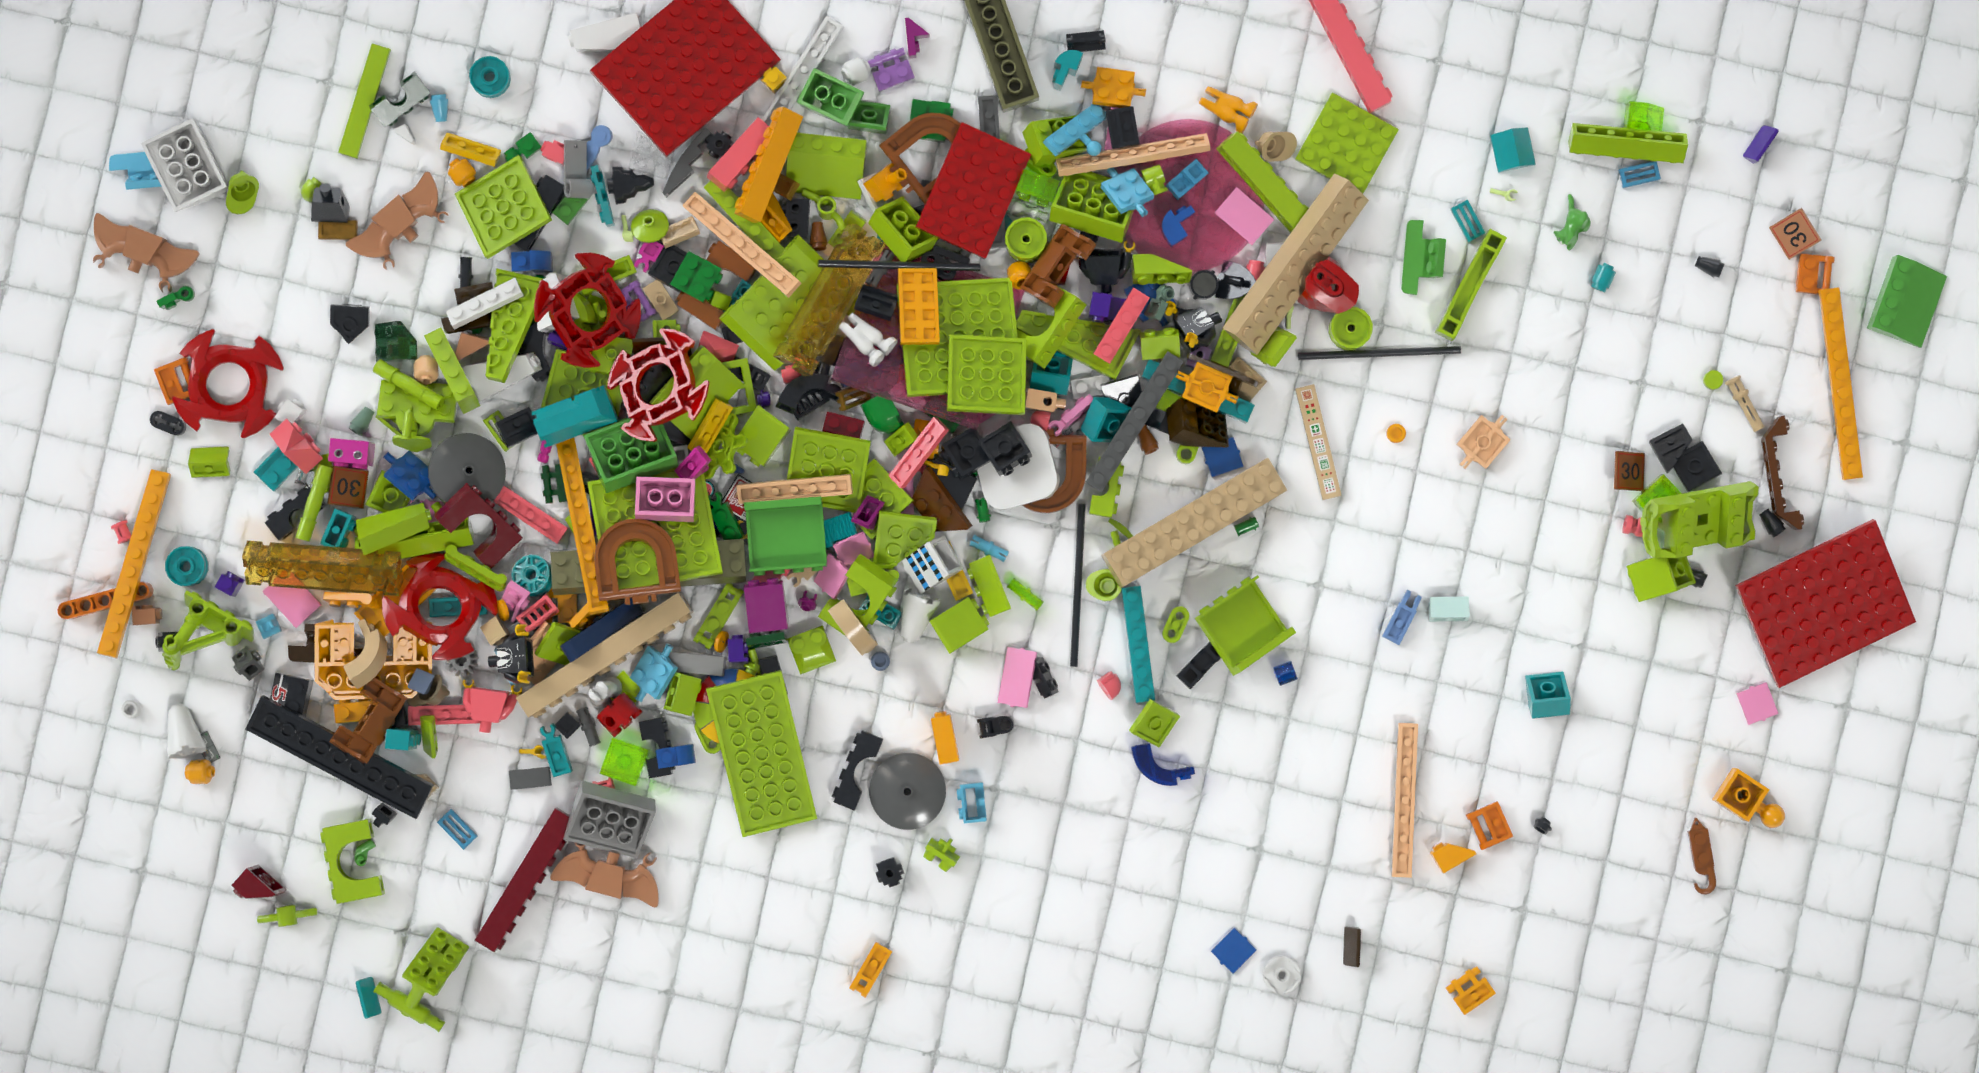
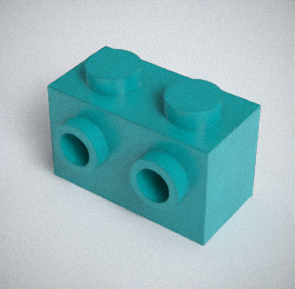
(338, 529)

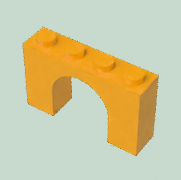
(944, 737)

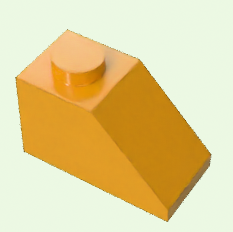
(1449, 855)

